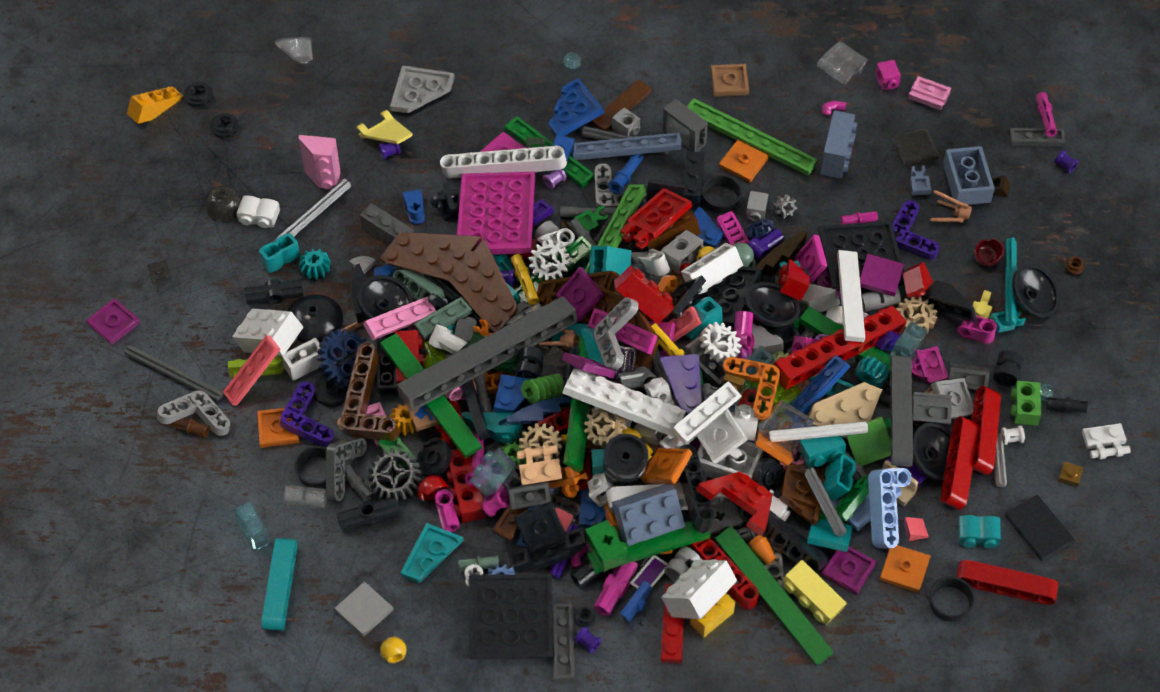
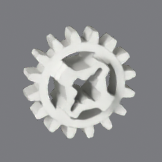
(552, 254)
(720, 342)

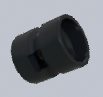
(529, 362)
(1008, 368)

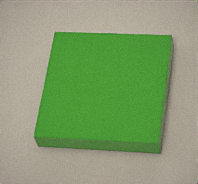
(871, 445)

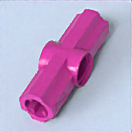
(615, 588)

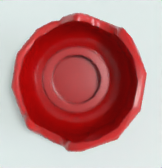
(430, 486)

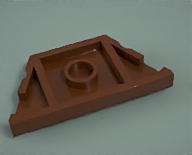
(798, 493)

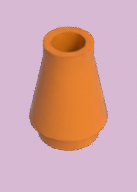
(762, 549)

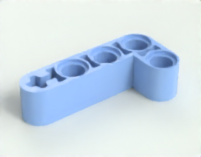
(884, 505)

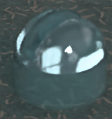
(1046, 390)

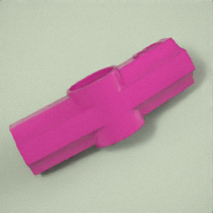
(743, 327)

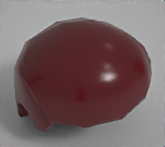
(988, 252)

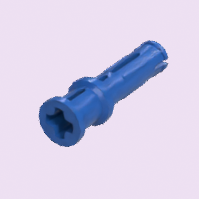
(622, 177)

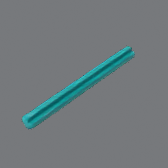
(1010, 269)

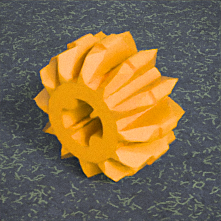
(403, 419)

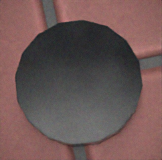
(327, 393)
(434, 457)
(768, 473)

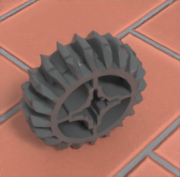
(403, 474)

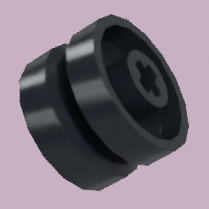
(621, 448)

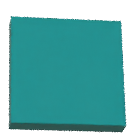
(824, 536)

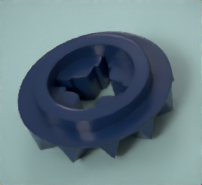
(759, 228)

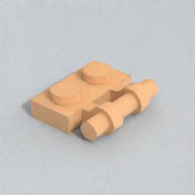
(539, 471)

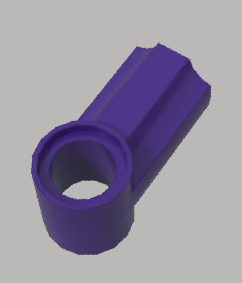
(763, 245)

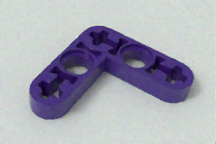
(906, 236)
(297, 415)

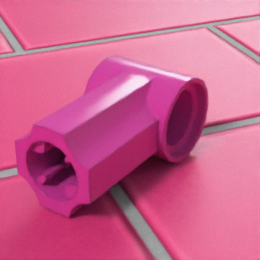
(447, 511)

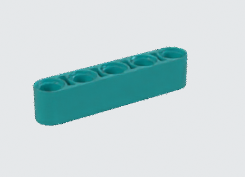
(279, 584)

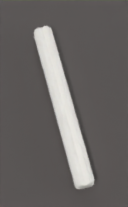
(818, 431)

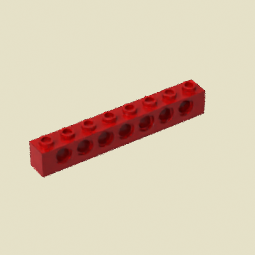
(814, 357)
(468, 510)

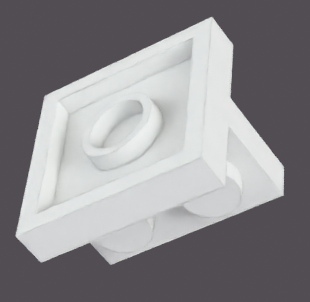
(722, 437)

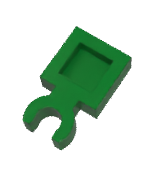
(589, 219)

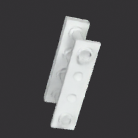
(702, 416)

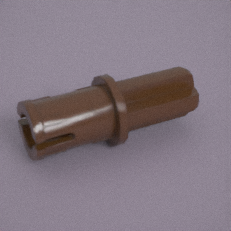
(191, 426)

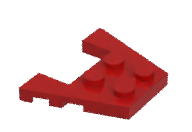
(743, 492)

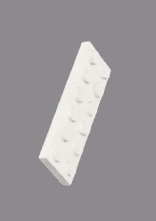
(623, 401)

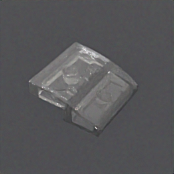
(841, 62)

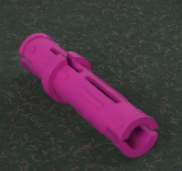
(1046, 114)

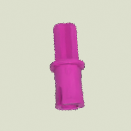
(859, 218)

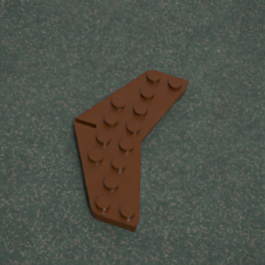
(453, 260)
(605, 281)

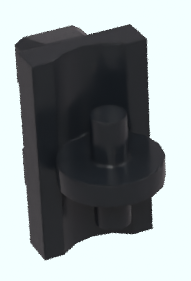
(444, 201)

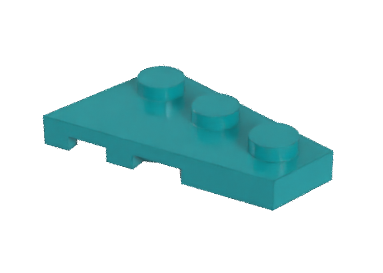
(429, 551)

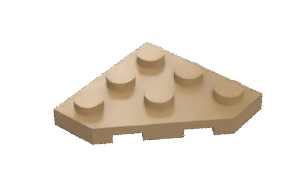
(848, 406)

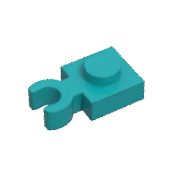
(999, 319)

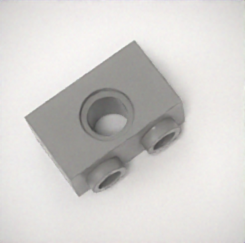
(682, 250)

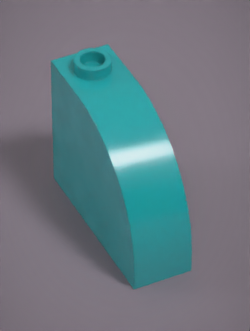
(609, 259)

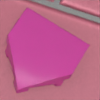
(929, 366)

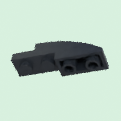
(386, 368)

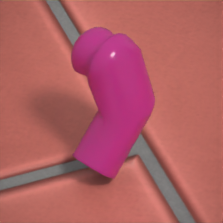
(834, 105)
(576, 559)

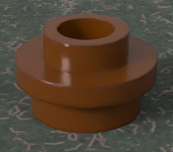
(1074, 261)

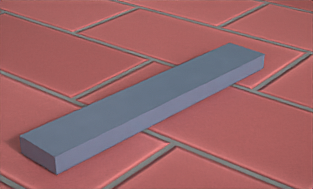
(627, 146)

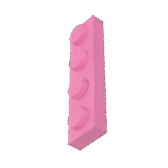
(398, 318)

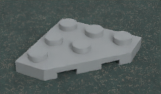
(419, 87)

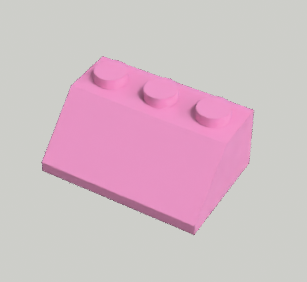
(320, 160)

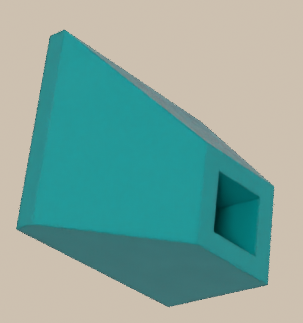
(708, 312)

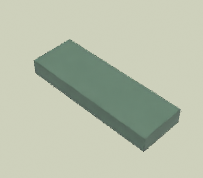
(444, 316)

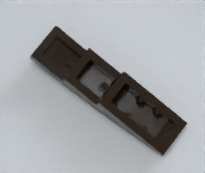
(782, 253)

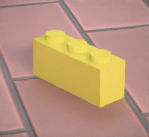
(813, 593)

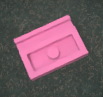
(929, 93)

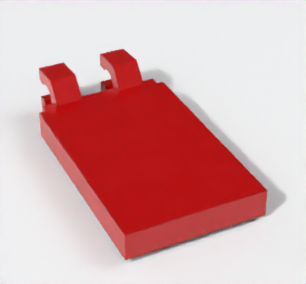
(654, 217)

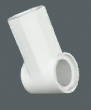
(444, 339)

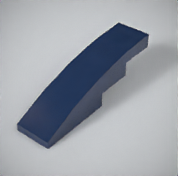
(535, 412)

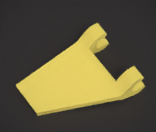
(388, 130)

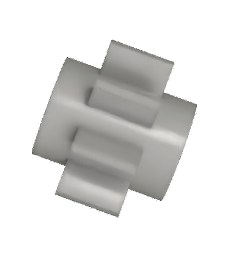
(785, 201)

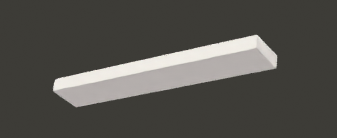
(851, 296)

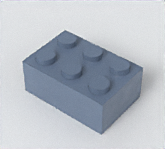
(839, 144)
(968, 175)
(648, 514)

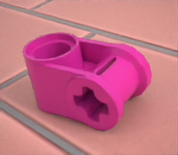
(978, 330)
(496, 501)

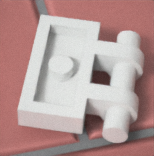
(1106, 436)

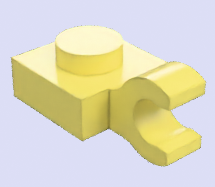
(982, 308)

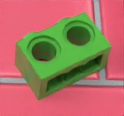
(1029, 403)

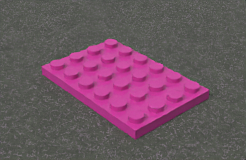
(498, 210)

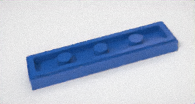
(820, 384)

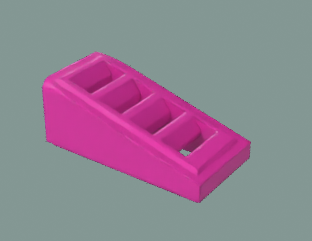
(727, 221)

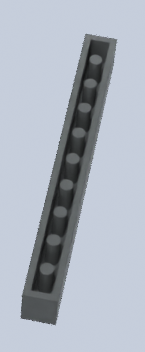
(486, 353)

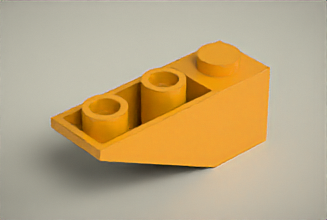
(151, 104)

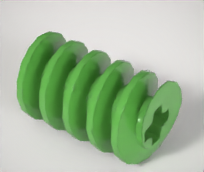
(543, 388)

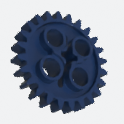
(336, 344)

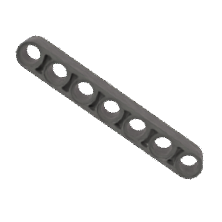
(901, 411)

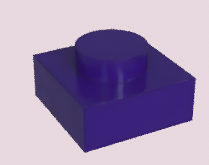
(888, 341)

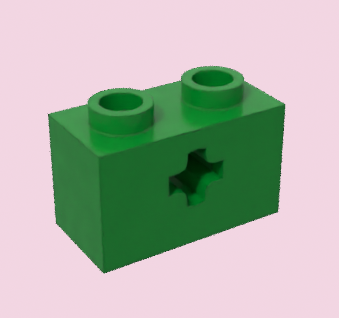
(606, 545)

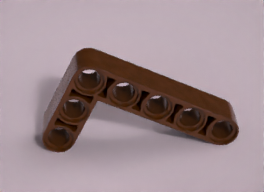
(362, 398)

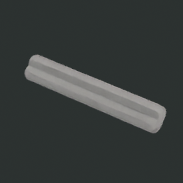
(999, 467)

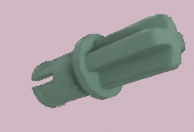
(484, 563)

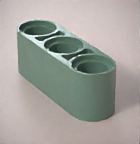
(417, 284)

